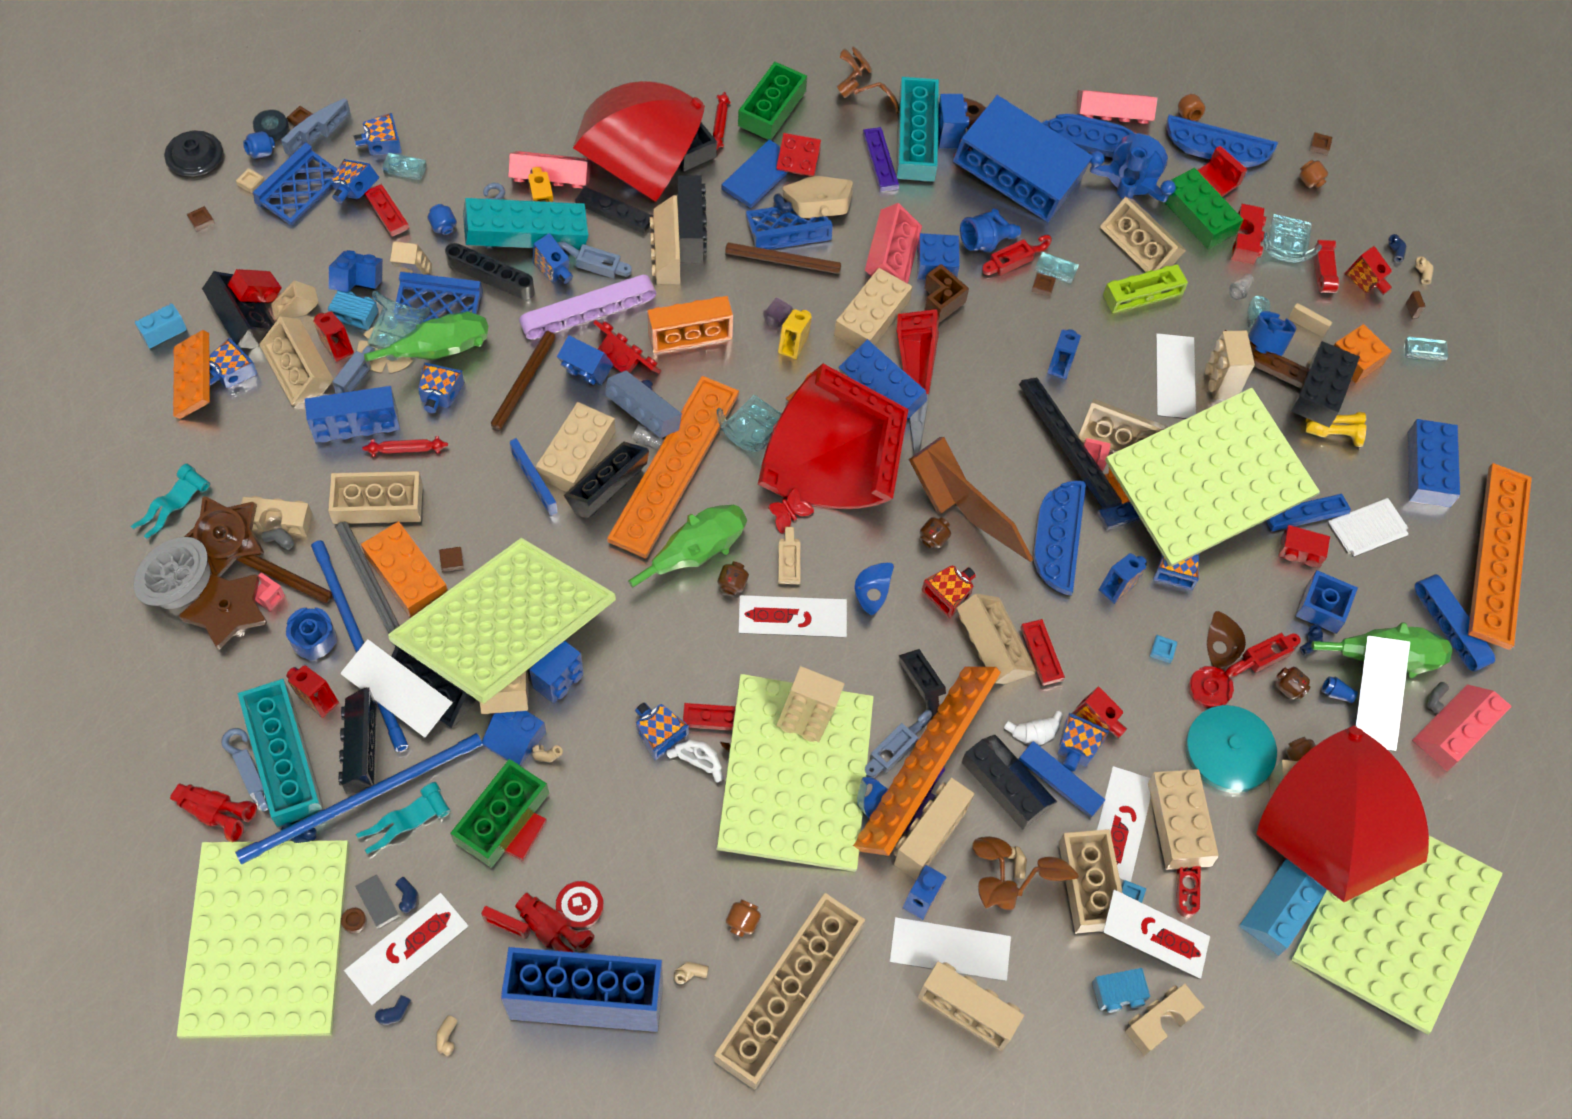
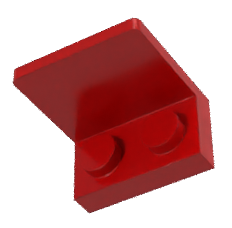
(798, 154)
(1223, 171)

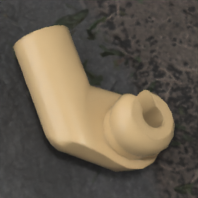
(1425, 269)
(546, 756)
(1020, 862)
(689, 970)
(442, 1037)

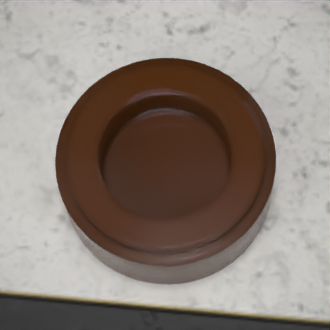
(353, 920)

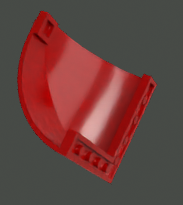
(640, 133)
(835, 444)
(1348, 815)

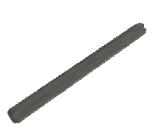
(367, 576)

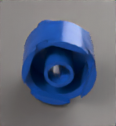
(1271, 333)
(311, 633)

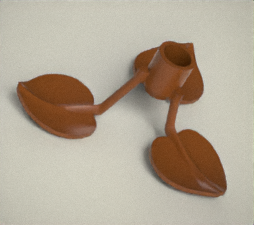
(850, 84)
(1005, 893)

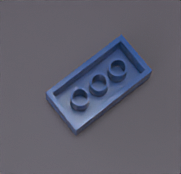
(882, 375)
(352, 414)
(1433, 463)

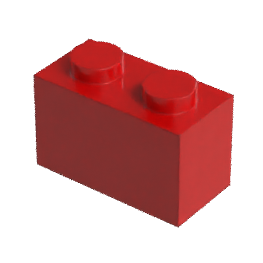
(254, 285)
(1304, 546)

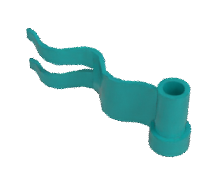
(176, 499)
(410, 817)

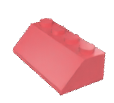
(1116, 105)
(559, 168)
(894, 243)
(1461, 724)

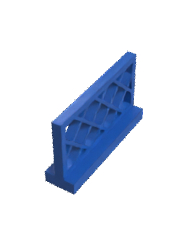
(283, 176)
(789, 234)
(441, 285)

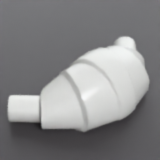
(1036, 730)
(700, 755)

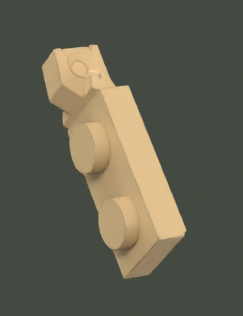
(789, 558)

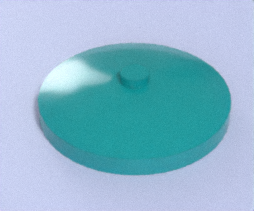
(1231, 748)

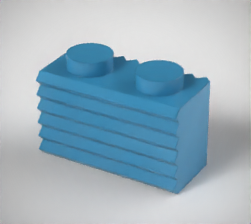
(353, 309)
(160, 325)
(1121, 990)

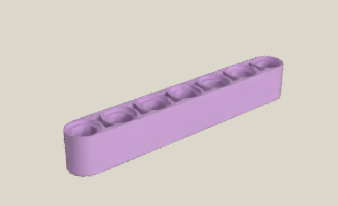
(587, 306)

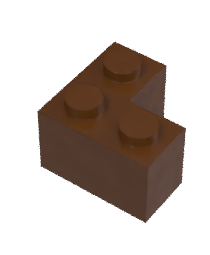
(945, 291)

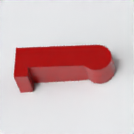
(1326, 267)

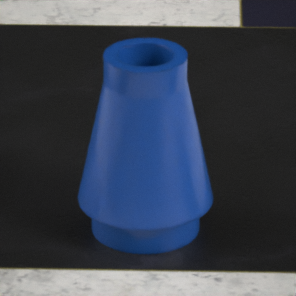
(1337, 689)

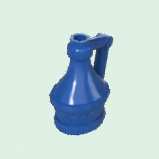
(984, 233)

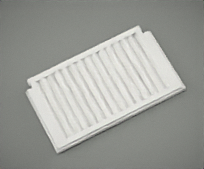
(1369, 527)

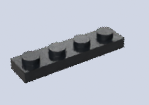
(614, 209)

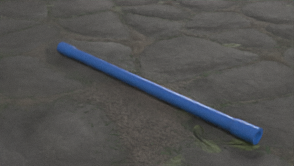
(322, 556)
(258, 848)

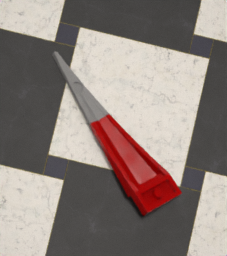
(918, 346)

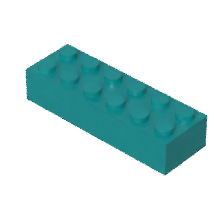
(918, 129)
(523, 222)
(280, 752)

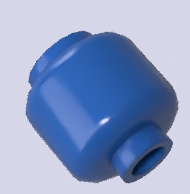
(258, 145)
(442, 219)

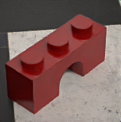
(1247, 246)

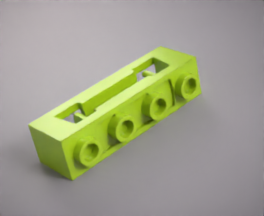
(1145, 288)

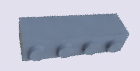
(643, 404)

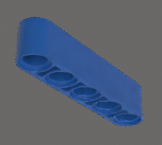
(1453, 622)

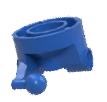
(1136, 167)

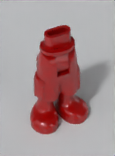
(209, 806)
(551, 924)

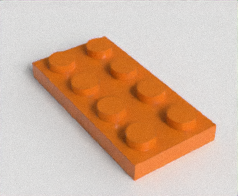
(191, 374)

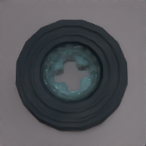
(267, 117)

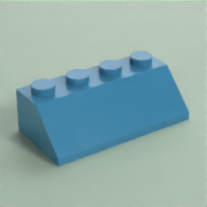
(1283, 907)

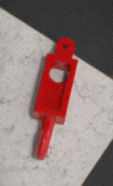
(1017, 254)
(1262, 656)

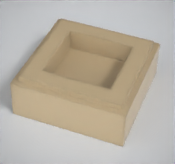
(250, 180)

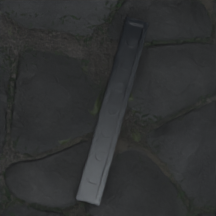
(1070, 443)

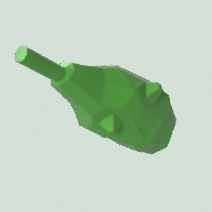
(438, 338)
(697, 540)
(1425, 654)

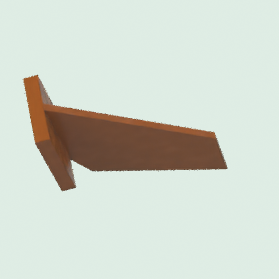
(948, 486)

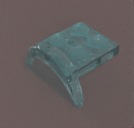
(1289, 240)
(394, 321)
(750, 424)

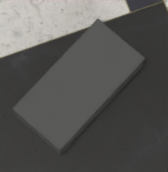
(377, 901)

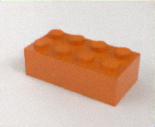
(690, 324)
(404, 568)

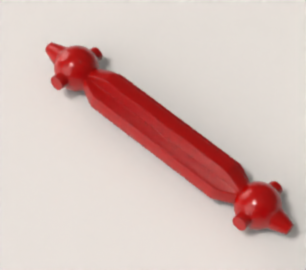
(720, 118)
(405, 446)

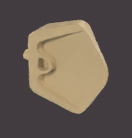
(819, 196)

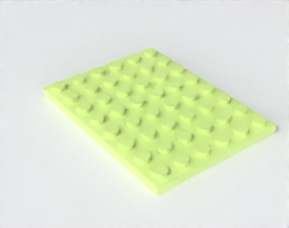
(1211, 476)
(501, 619)
(790, 793)
(1403, 937)
(264, 941)

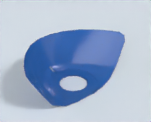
(877, 578)
(869, 803)

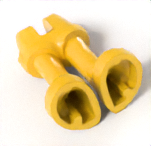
(1355, 429)

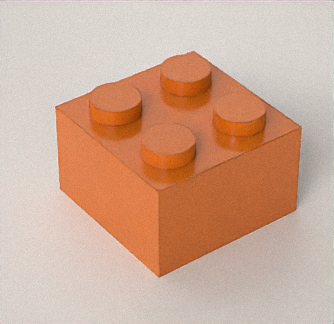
(1368, 347)

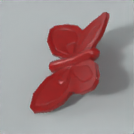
(785, 510)

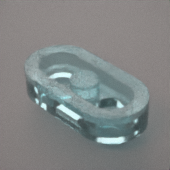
(1257, 302)

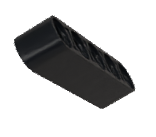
(490, 271)

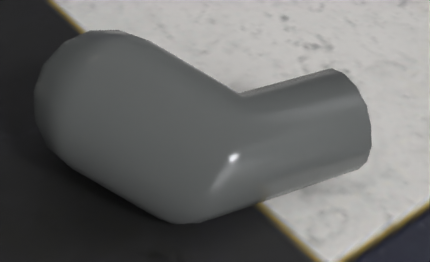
(280, 536)
(1436, 694)

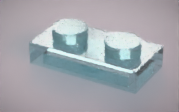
(404, 166)
(1056, 267)
(1426, 349)

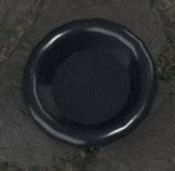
(193, 153)

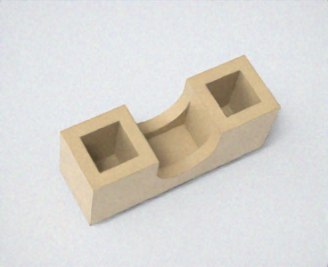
(410, 258)
(294, 515)
(1147, 1030)

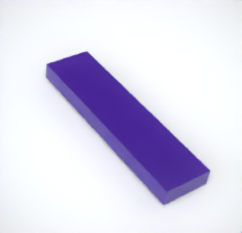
(880, 159)

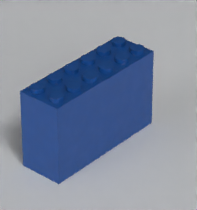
(1022, 158)
(583, 989)

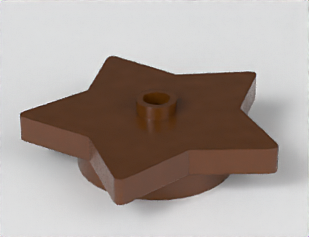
(239, 538)
(226, 608)

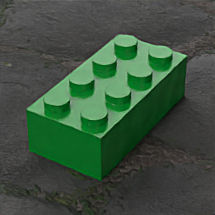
(772, 100)
(1203, 209)
(500, 813)

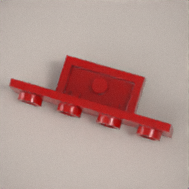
(621, 353)

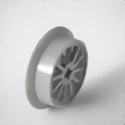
(172, 583)

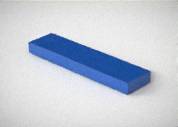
(533, 477)
(1310, 512)
(1061, 779)

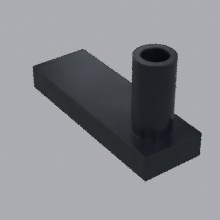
(924, 678)

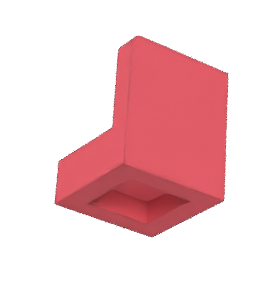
(1098, 450)
(268, 593)

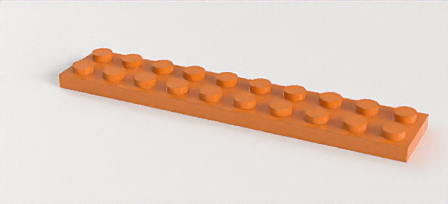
(672, 468)
(1500, 557)
(926, 760)

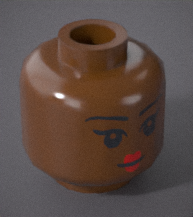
(935, 532)
(733, 578)
(1293, 683)

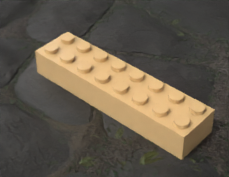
(789, 991)

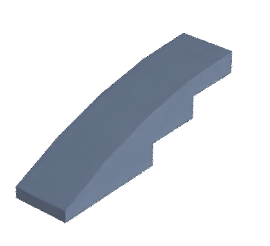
(319, 123)

